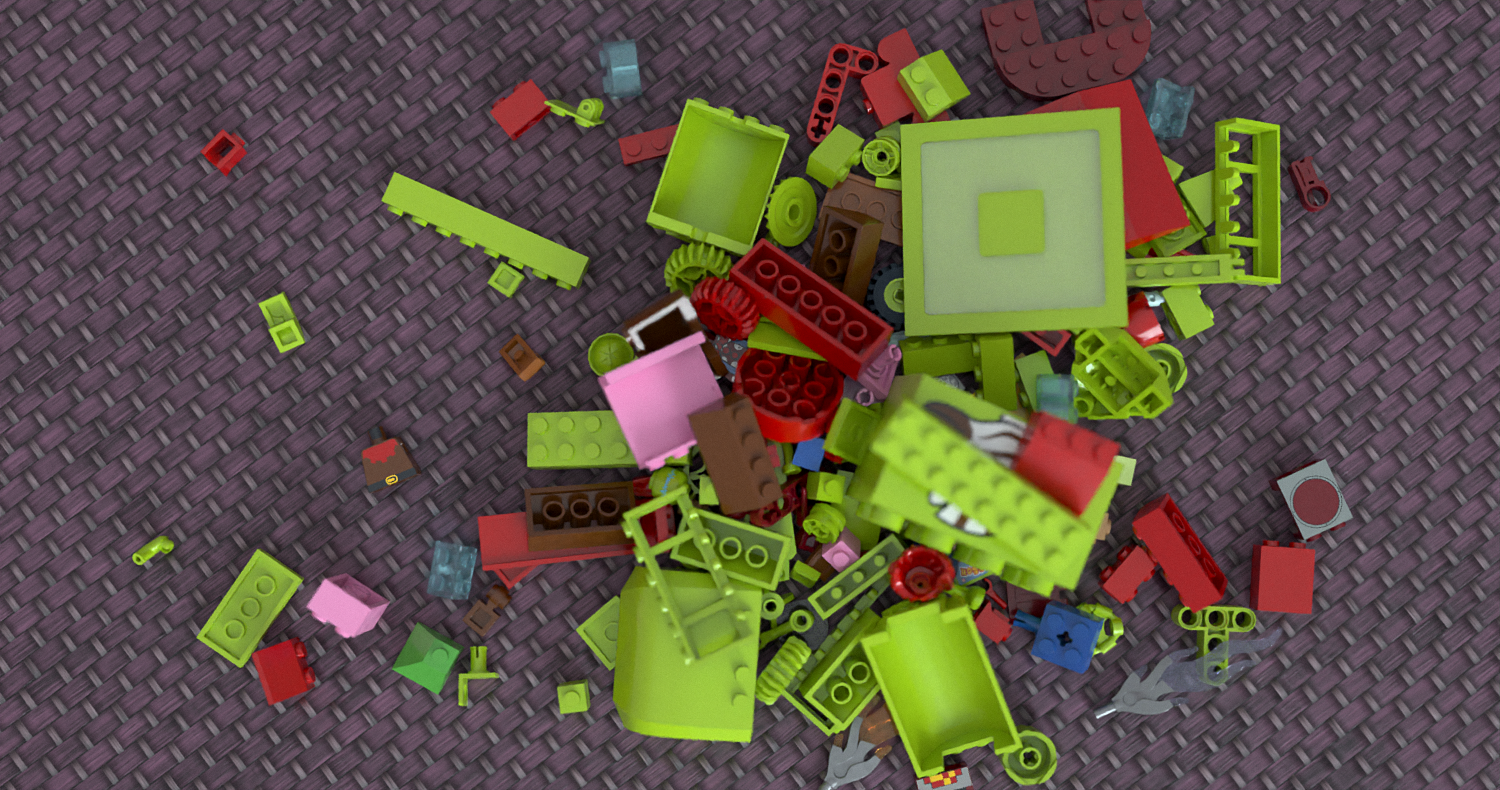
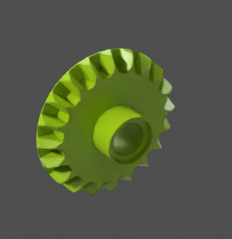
(791, 211)

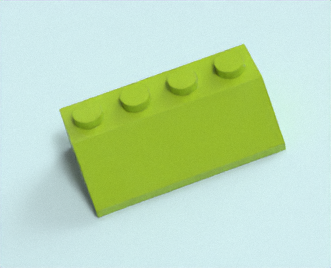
(743, 549)
(844, 677)

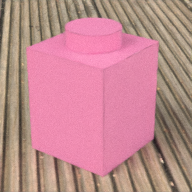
(842, 552)

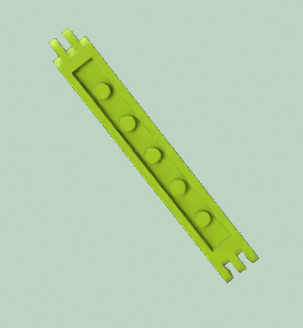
(1182, 270)

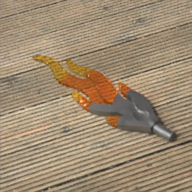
(863, 735)

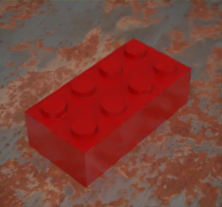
(1180, 553)

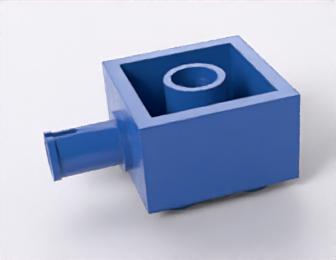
(1051, 643)

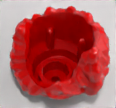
(921, 567)

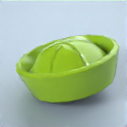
(609, 353)

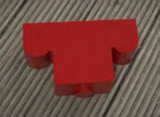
(881, 89)

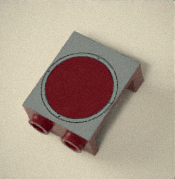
(1312, 499)

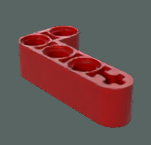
(833, 96)

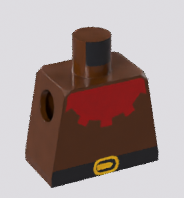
(387, 461)

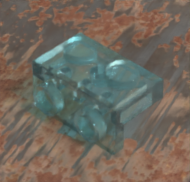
(1169, 108)
(452, 570)

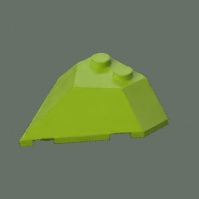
(1117, 377)

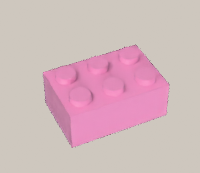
(347, 605)

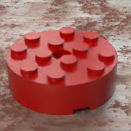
(788, 393)

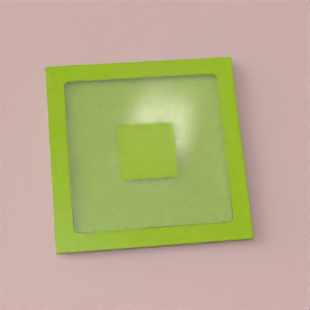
(1013, 224)

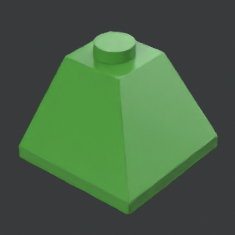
(428, 658)

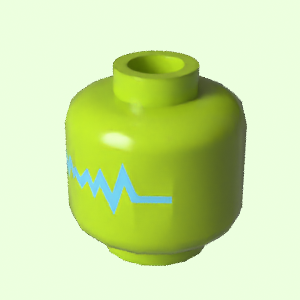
(668, 480)

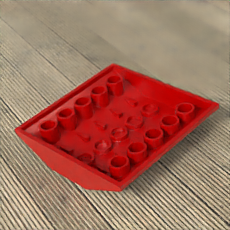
(1149, 194)

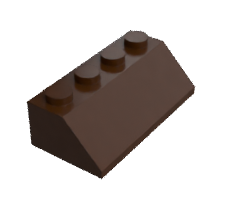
(846, 250)
(735, 454)
(578, 515)

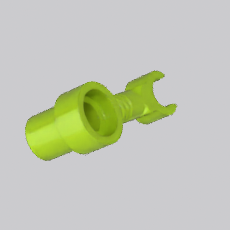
(794, 624)

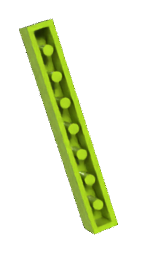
(487, 231)

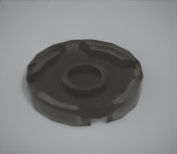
(815, 635)

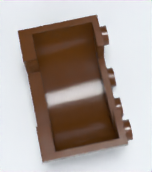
(667, 323)

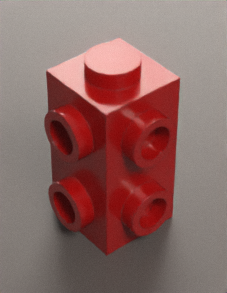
(1127, 573)

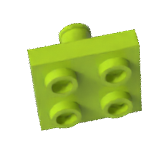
(1180, 239)

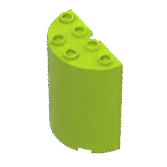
(717, 178)

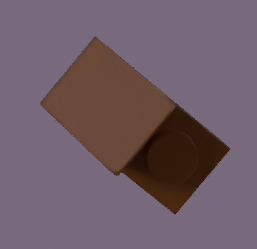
(522, 357)

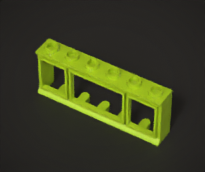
(1266, 197)
(655, 577)
(819, 654)

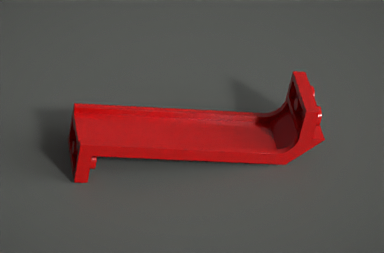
(506, 542)

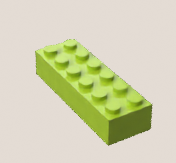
(582, 442)

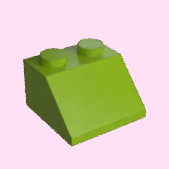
(932, 85)

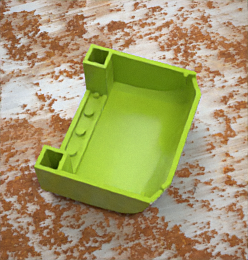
(651, 679)

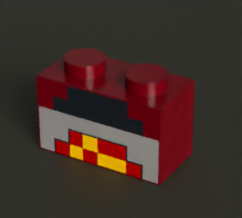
(952, 778)

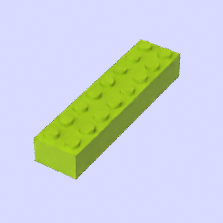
(980, 486)

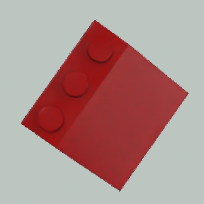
(1063, 460)

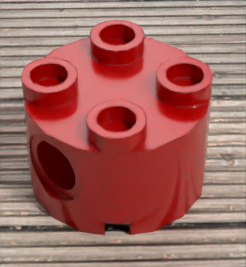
(1142, 321)

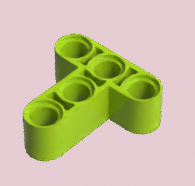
(1218, 630)

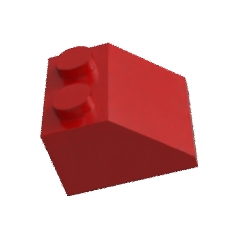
(284, 670)

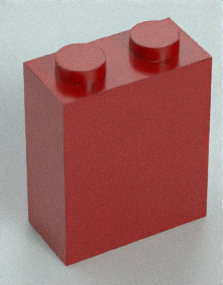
(1282, 577)

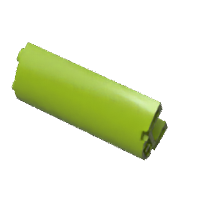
(938, 681)

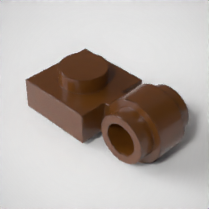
(482, 615)

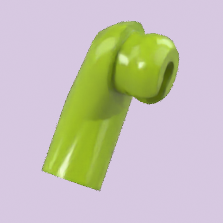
(161, 543)

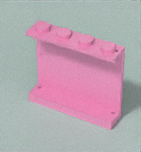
(655, 397)

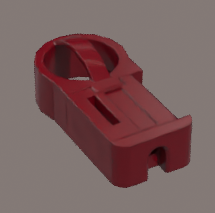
(1305, 181)

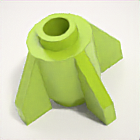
(777, 606)

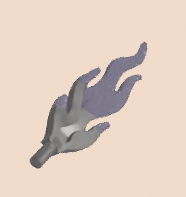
(1181, 677)

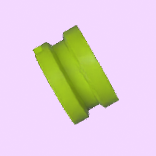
(873, 150)
(824, 523)

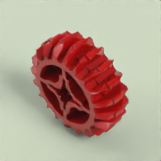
(725, 308)

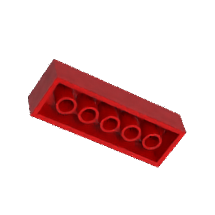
(811, 309)

